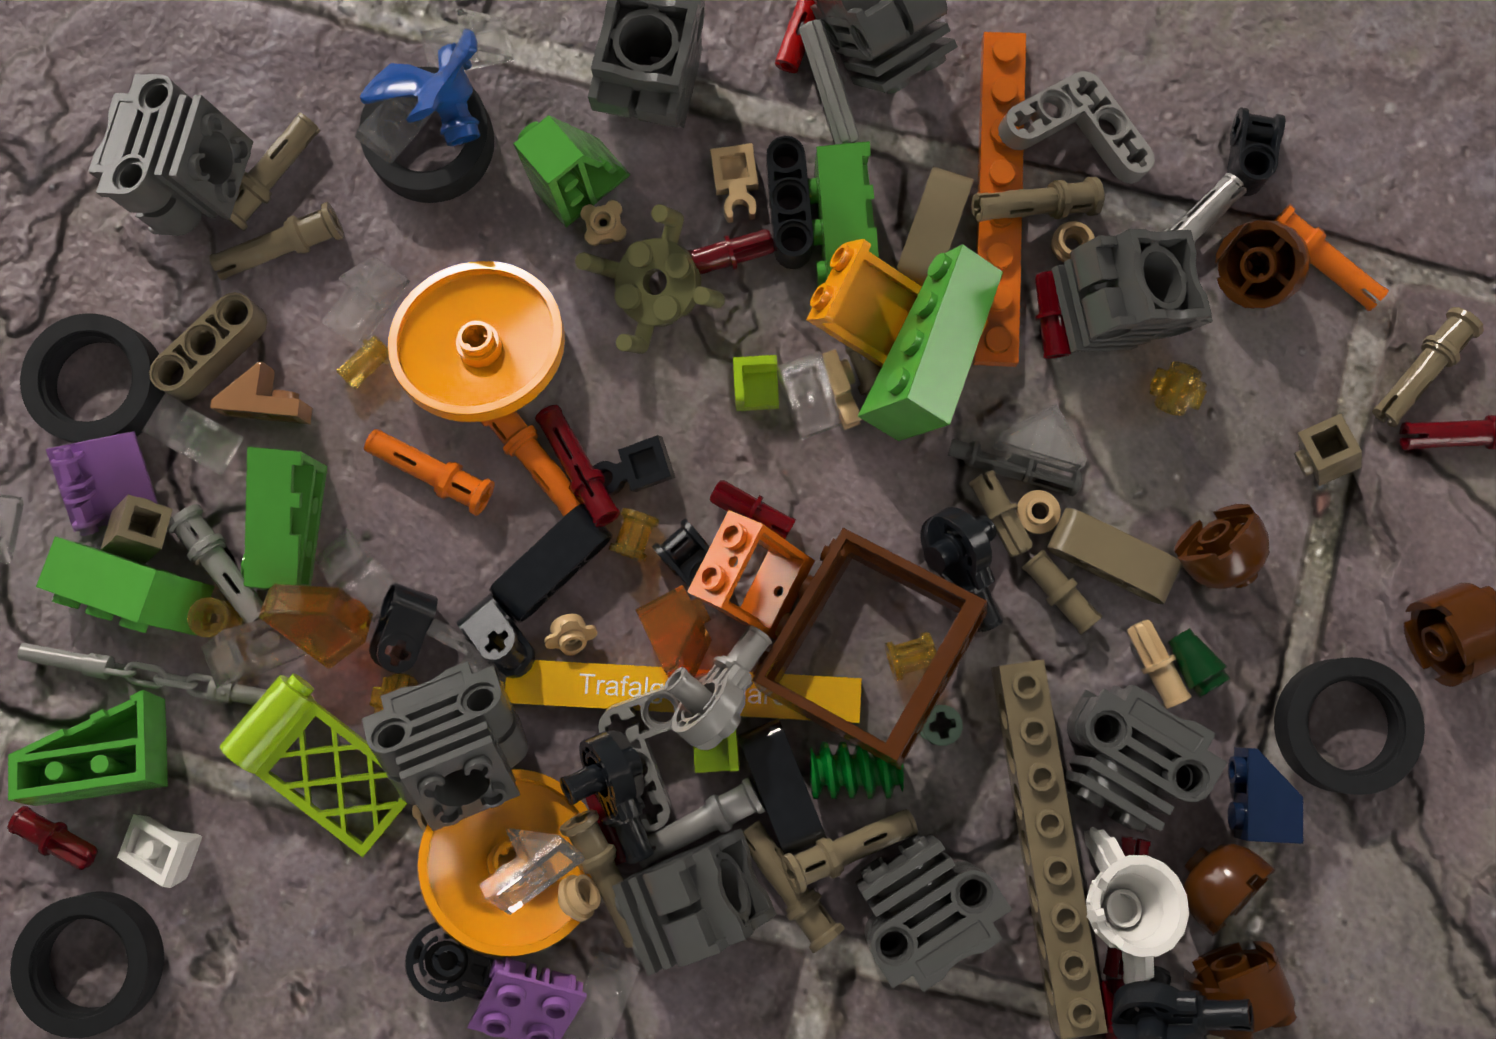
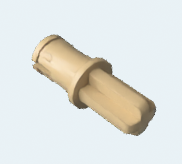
(1158, 663)

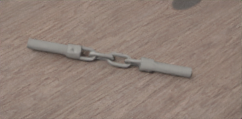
(104, 666)

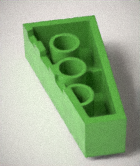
(934, 347)

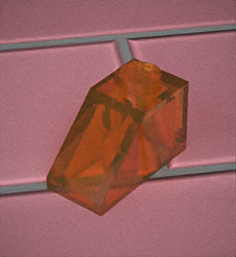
(317, 620)
(677, 630)

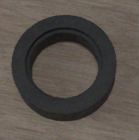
(447, 181)
(51, 351)
(1403, 716)
(31, 968)

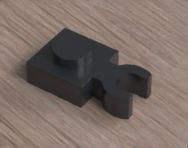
(640, 465)

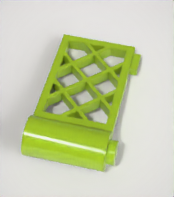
(271, 730)

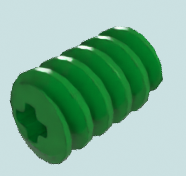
(852, 771)

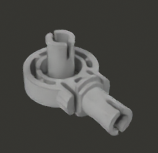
(713, 705)

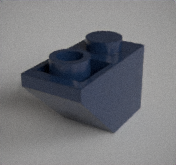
(1264, 800)

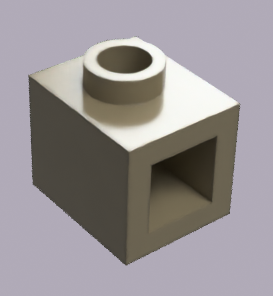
(1328, 450)
(136, 529)

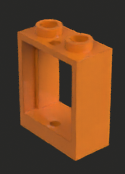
(782, 568)

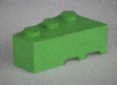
(567, 166)
(842, 201)
(281, 517)
(119, 587)
(100, 757)

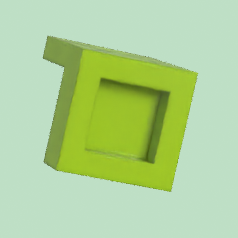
(756, 382)
(721, 758)

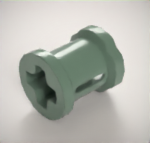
(951, 733)

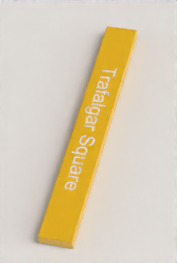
(608, 684)

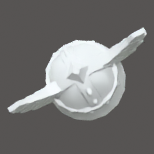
(1134, 905)

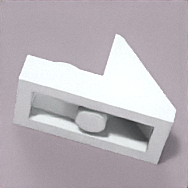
(159, 851)

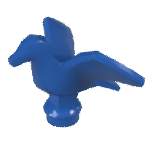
(440, 92)

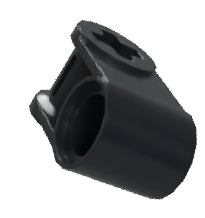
(1255, 143)
(683, 551)
(404, 623)
(498, 637)

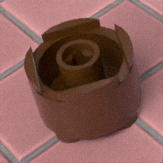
(1454, 632)
(1242, 975)

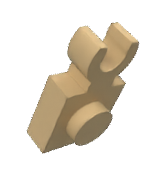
(735, 175)
(841, 378)

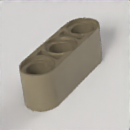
(934, 222)
(187, 349)
(1114, 555)

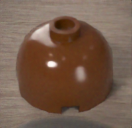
(1262, 264)
(1226, 550)
(1223, 883)

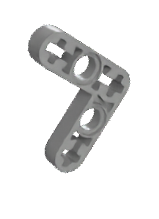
(1079, 109)
(639, 741)

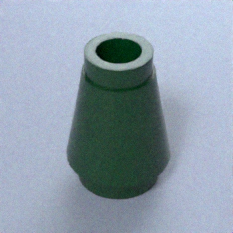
(1198, 663)

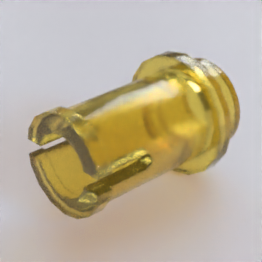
(364, 362)

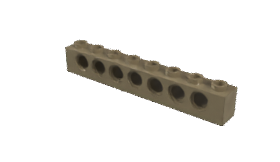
(1048, 850)

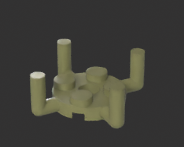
(633, 278)

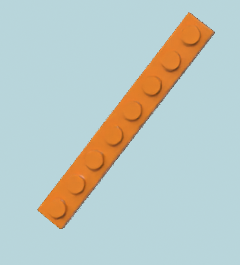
(999, 171)

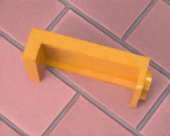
(863, 301)

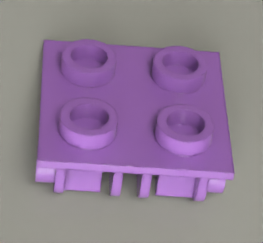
(98, 477)
(527, 1007)

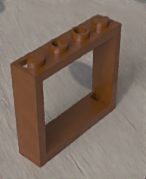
(813, 597)

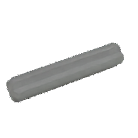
(829, 82)

